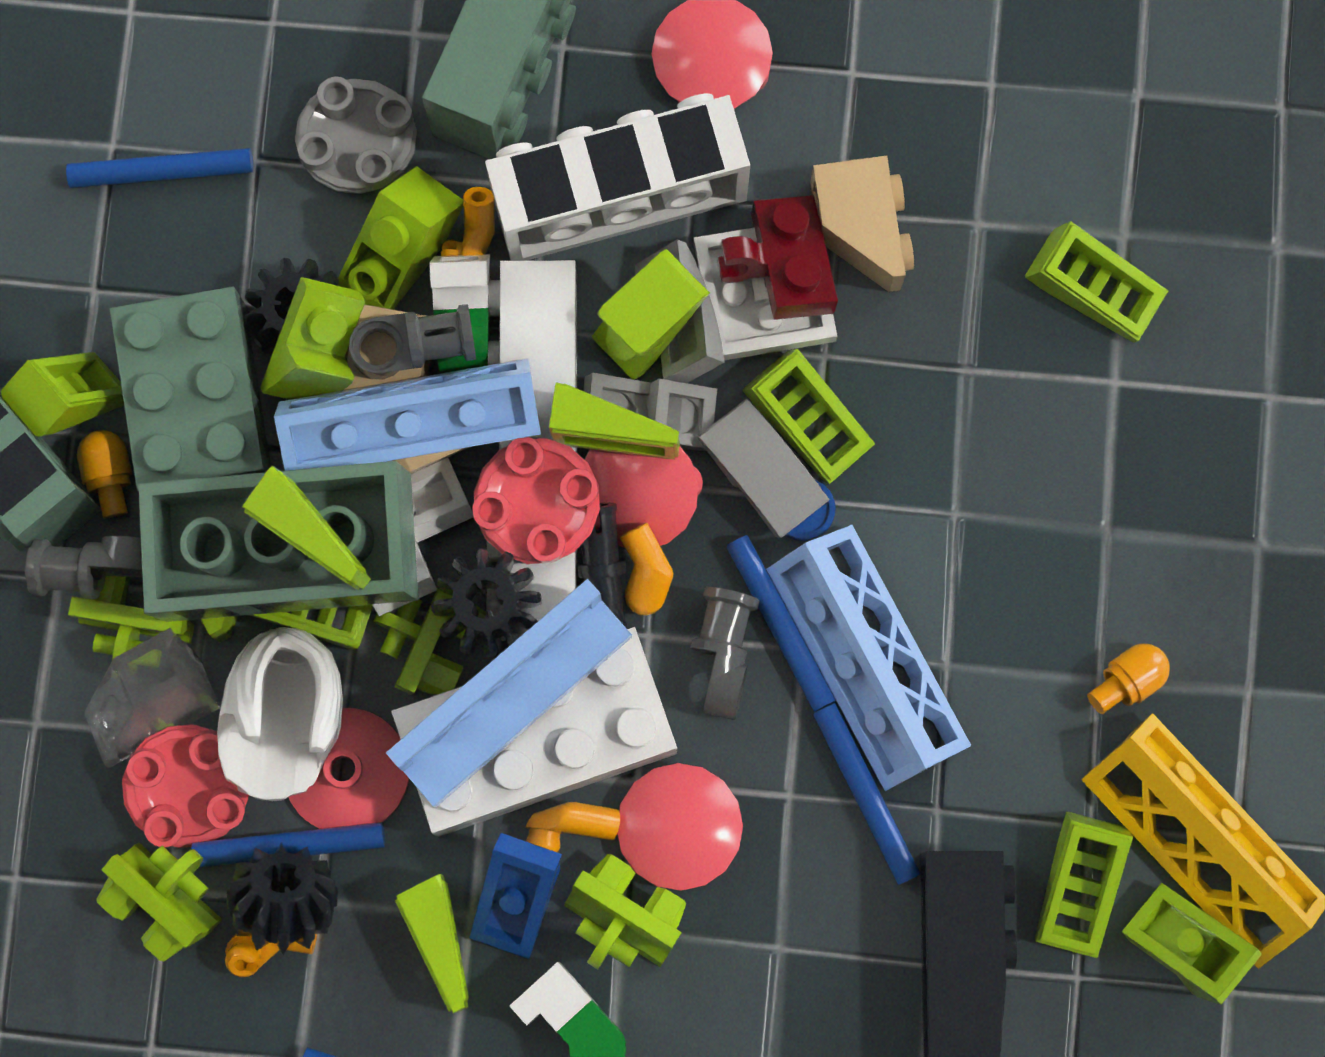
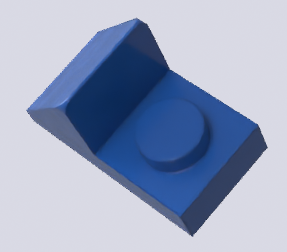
(515, 895)

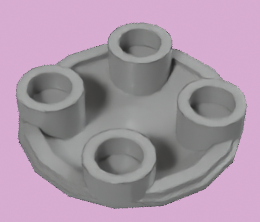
(355, 135)

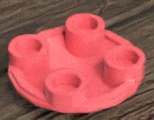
(712, 50)
(647, 491)
(536, 500)
(179, 788)
(679, 826)

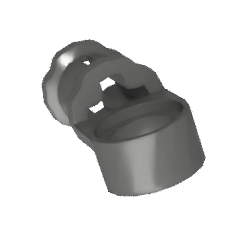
(416, 340)
(81, 568)
(723, 638)

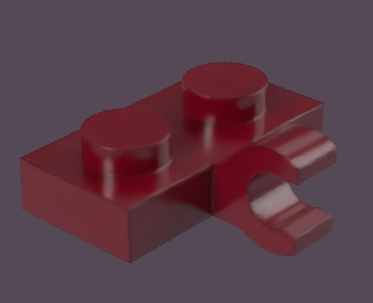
(787, 254)

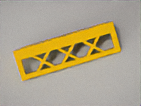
(1217, 824)

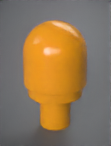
(105, 470)
(1131, 677)

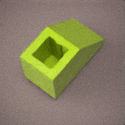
(400, 238)

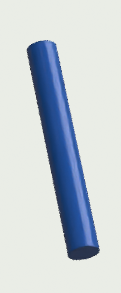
(159, 168)
(781, 623)
(866, 794)
(318, 842)

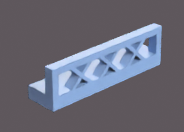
(408, 417)
(860, 660)
(509, 694)

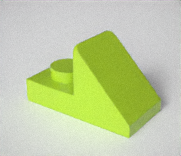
(648, 313)
(314, 342)
(1191, 944)

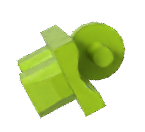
(130, 622)
(422, 667)
(165, 891)
(617, 923)

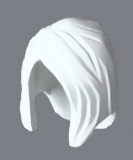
(279, 714)

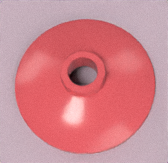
(372, 790)

